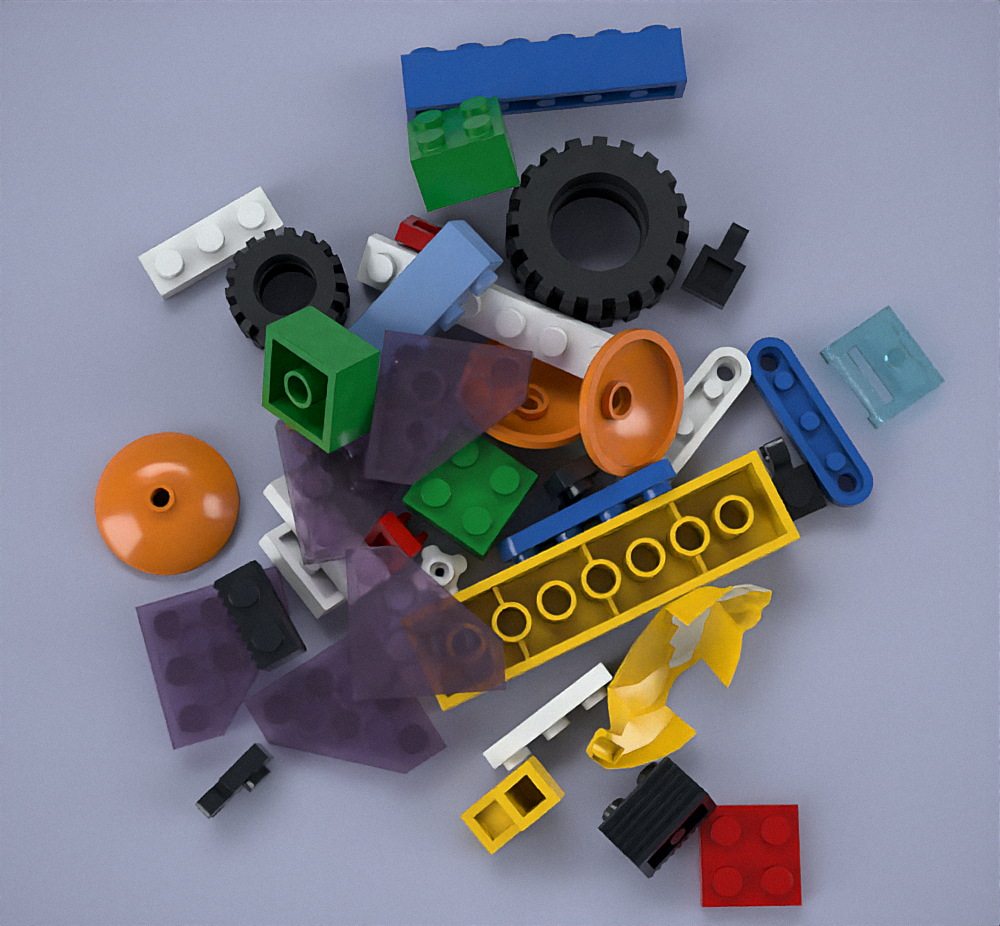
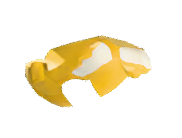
(692, 627)

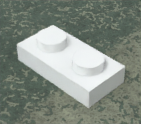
(307, 580)

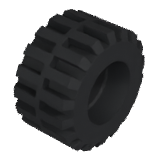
(277, 256)

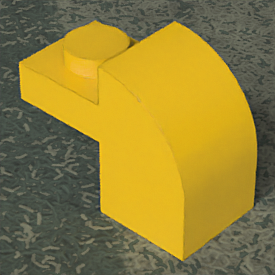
(513, 804)

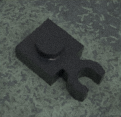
(246, 772)

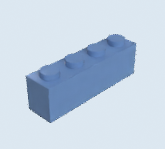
(432, 287)

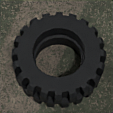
(606, 174)

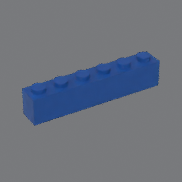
(549, 73)

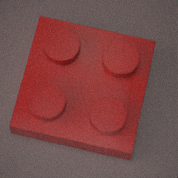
(750, 856)

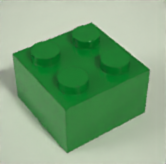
(461, 153)
(319, 378)
(472, 496)

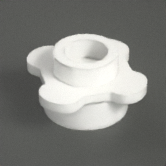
(452, 567)

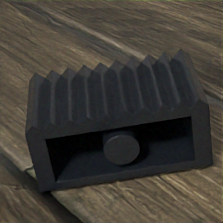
(259, 616)
(656, 815)

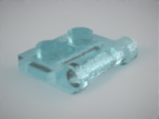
(892, 357)

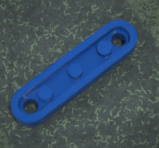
(809, 423)
(604, 504)

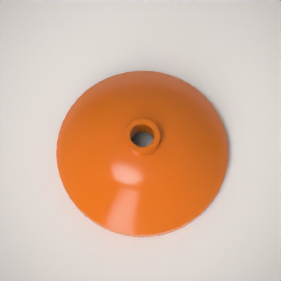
(631, 401)
(549, 413)
(192, 524)

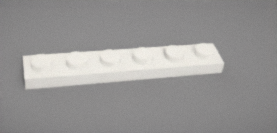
(498, 313)

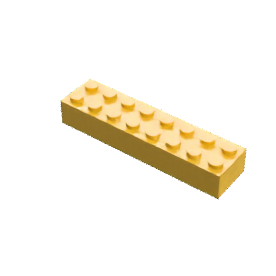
(630, 566)

